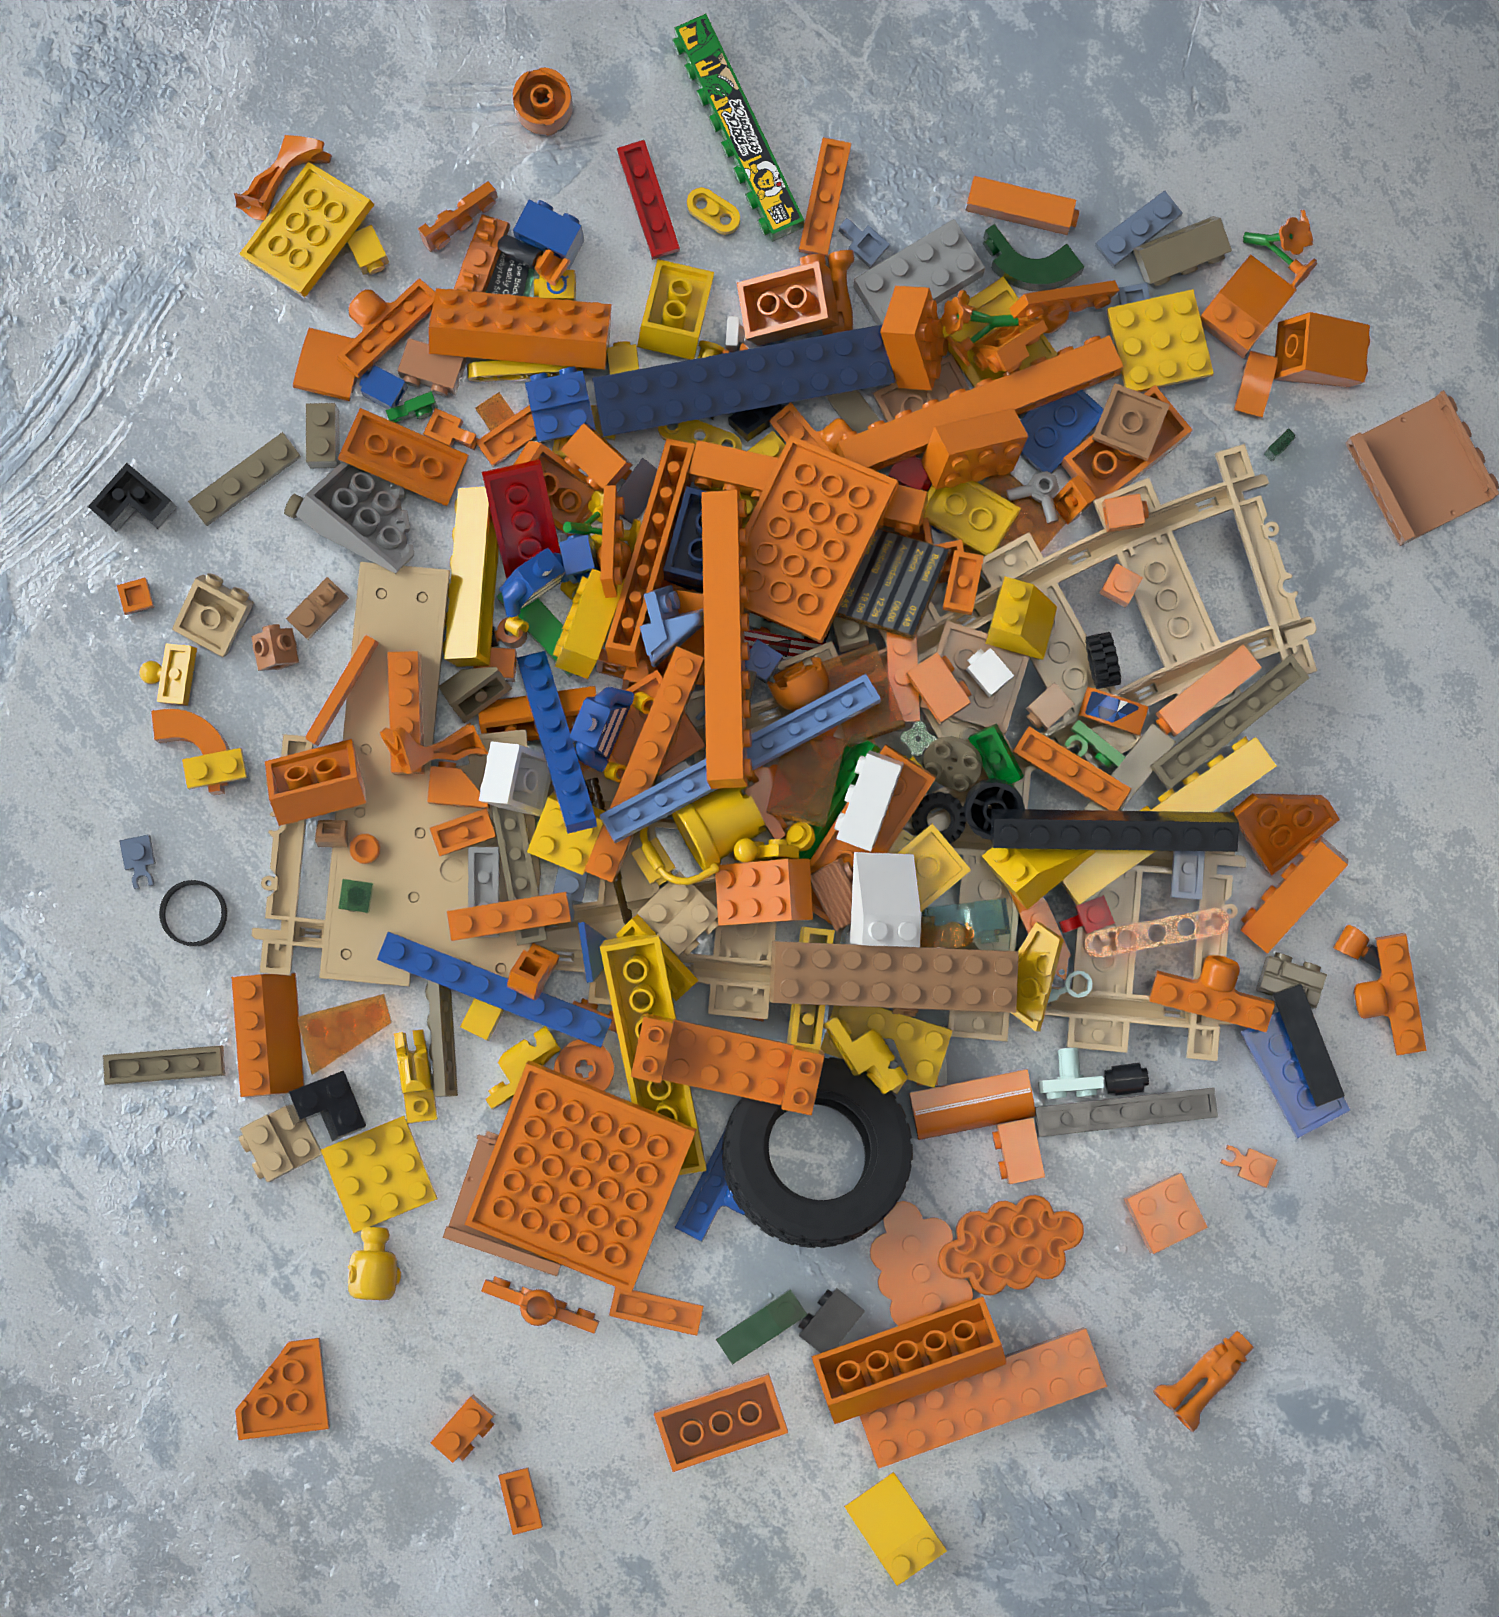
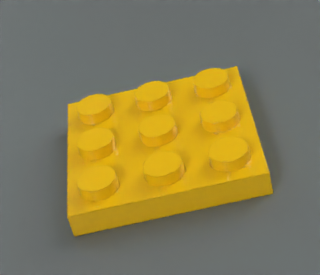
(1160, 341)
(379, 1174)

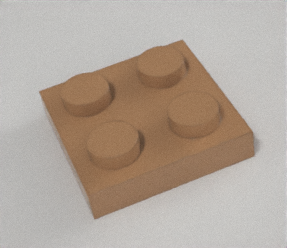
(1130, 421)

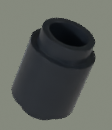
(1126, 1079)

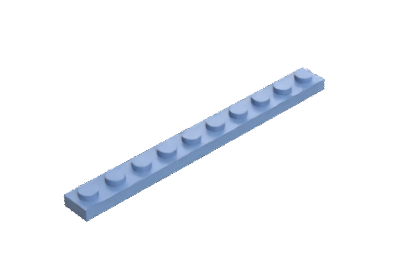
(766, 745)

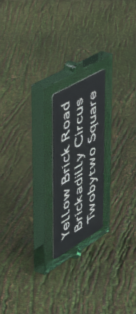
(510, 278)

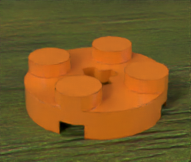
(599, 1058)

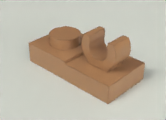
(317, 608)

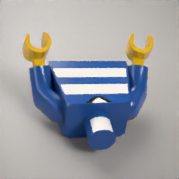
(531, 582)
(600, 726)

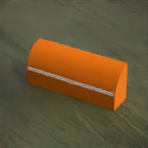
(972, 1104)

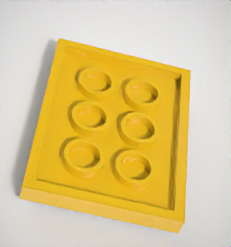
(306, 229)

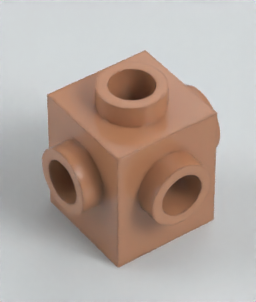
(275, 648)

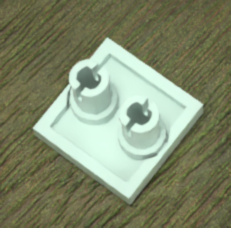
(1070, 1078)

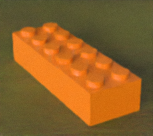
(520, 328)
(909, 1360)

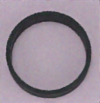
(168, 895)

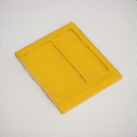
(994, 301)

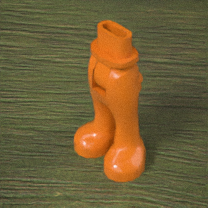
(839, 264)
(1219, 1368)

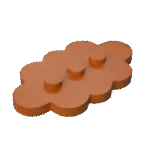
(1010, 1245)
(911, 1268)

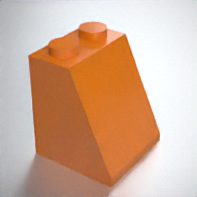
(1322, 350)

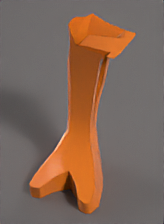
(293, 152)
(412, 755)

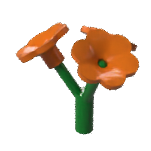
(1293, 238)
(959, 312)

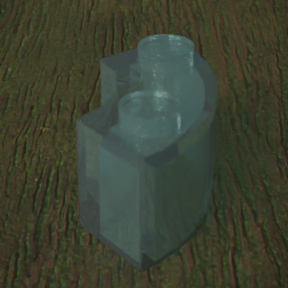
(986, 917)

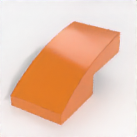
(1256, 383)

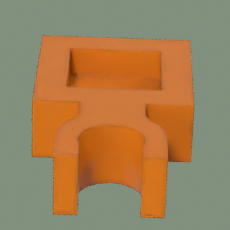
(1253, 1166)

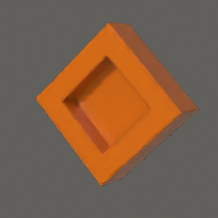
(135, 596)

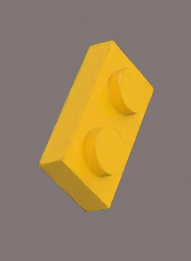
(214, 768)

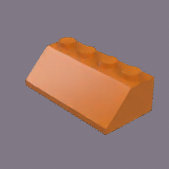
(267, 1034)

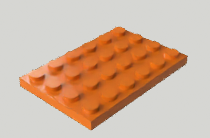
(811, 536)

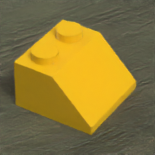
(1022, 619)

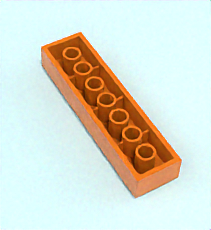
(1028, 1383)

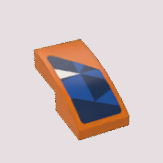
(1113, 711)

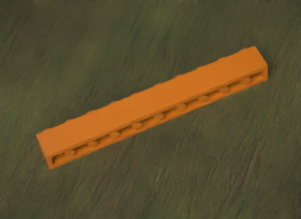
(1019, 389)
(725, 640)

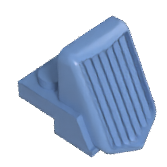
(667, 625)

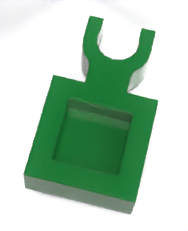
(419, 407)

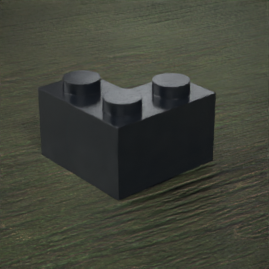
(128, 493)
(330, 1098)

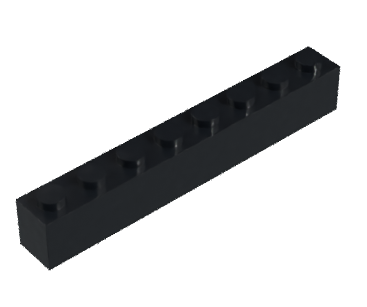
(1114, 830)

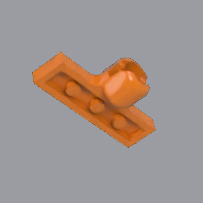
(1055, 304)
(383, 324)
(792, 423)
(613, 554)
(1213, 995)
(1394, 995)
(540, 1306)

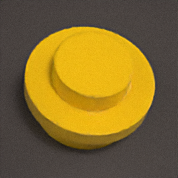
(800, 835)

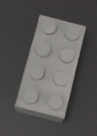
(936, 261)

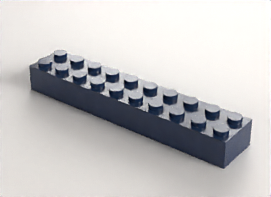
(742, 380)

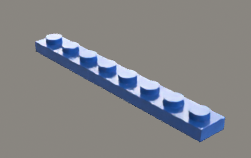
(556, 742)
(493, 989)

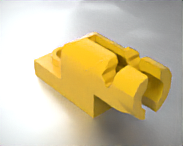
(514, 1061)
(415, 1078)

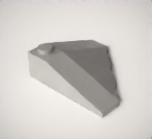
(360, 515)

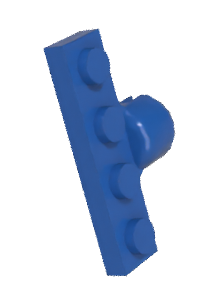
(707, 1198)

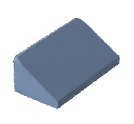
(637, 490)

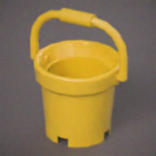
(710, 831)

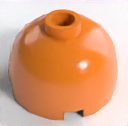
(800, 684)

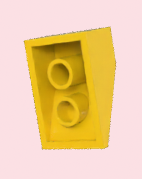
(675, 309)
(1033, 872)
(895, 1529)

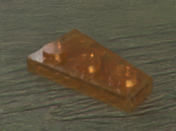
(341, 1028)

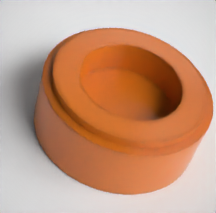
(365, 848)

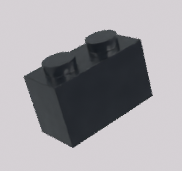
(831, 1321)

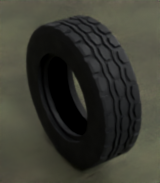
(808, 1220)

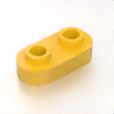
(714, 211)

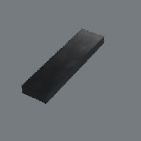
(1308, 1045)

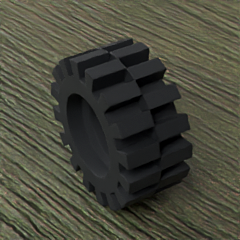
(1103, 660)
(944, 801)

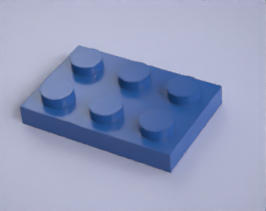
(1058, 429)

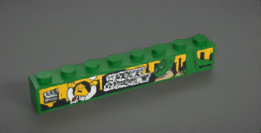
(738, 127)

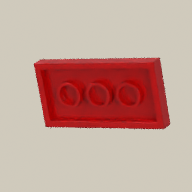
(520, 513)

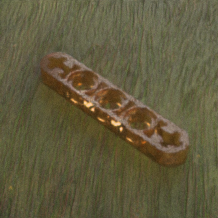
(1170, 927)

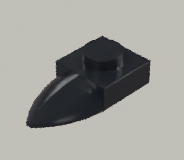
(753, 421)

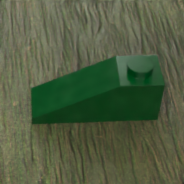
(761, 1326)

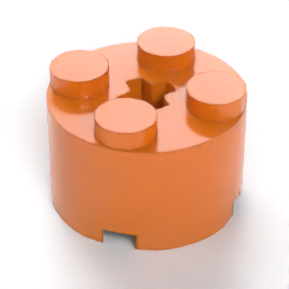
(538, 85)

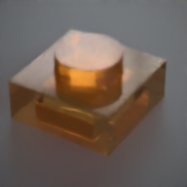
(494, 411)

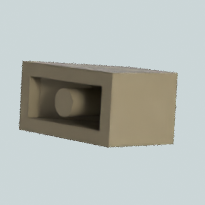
(474, 690)

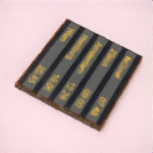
(894, 583)

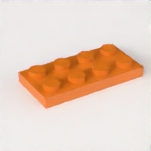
(403, 457)

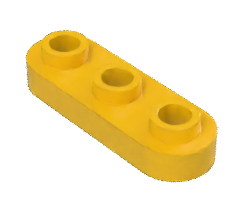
(686, 431)

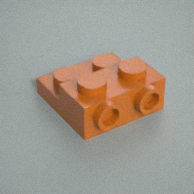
(1006, 347)

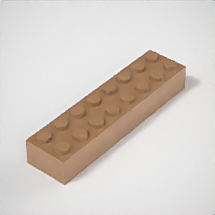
(893, 976)

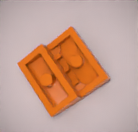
(319, 368)

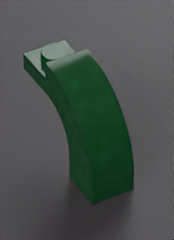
(1030, 273)

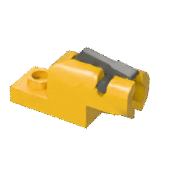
(868, 1053)

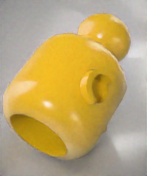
(373, 1270)

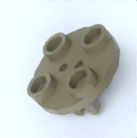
(966, 766)

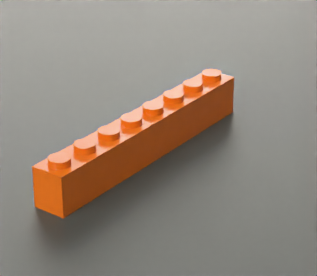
(749, 473)
(650, 553)
(649, 754)

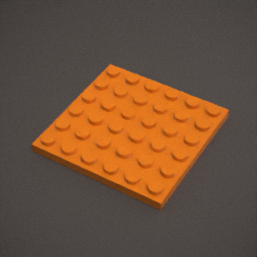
(580, 1176)

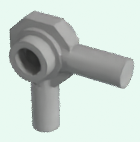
(1042, 488)

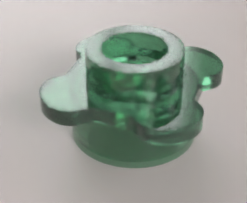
(909, 738)

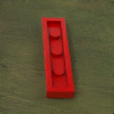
(648, 199)

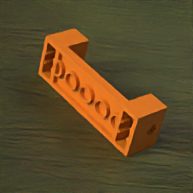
(728, 1062)

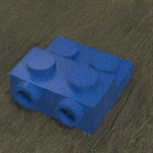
(559, 404)

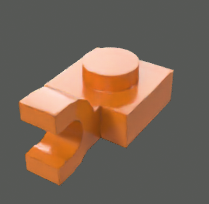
(447, 429)

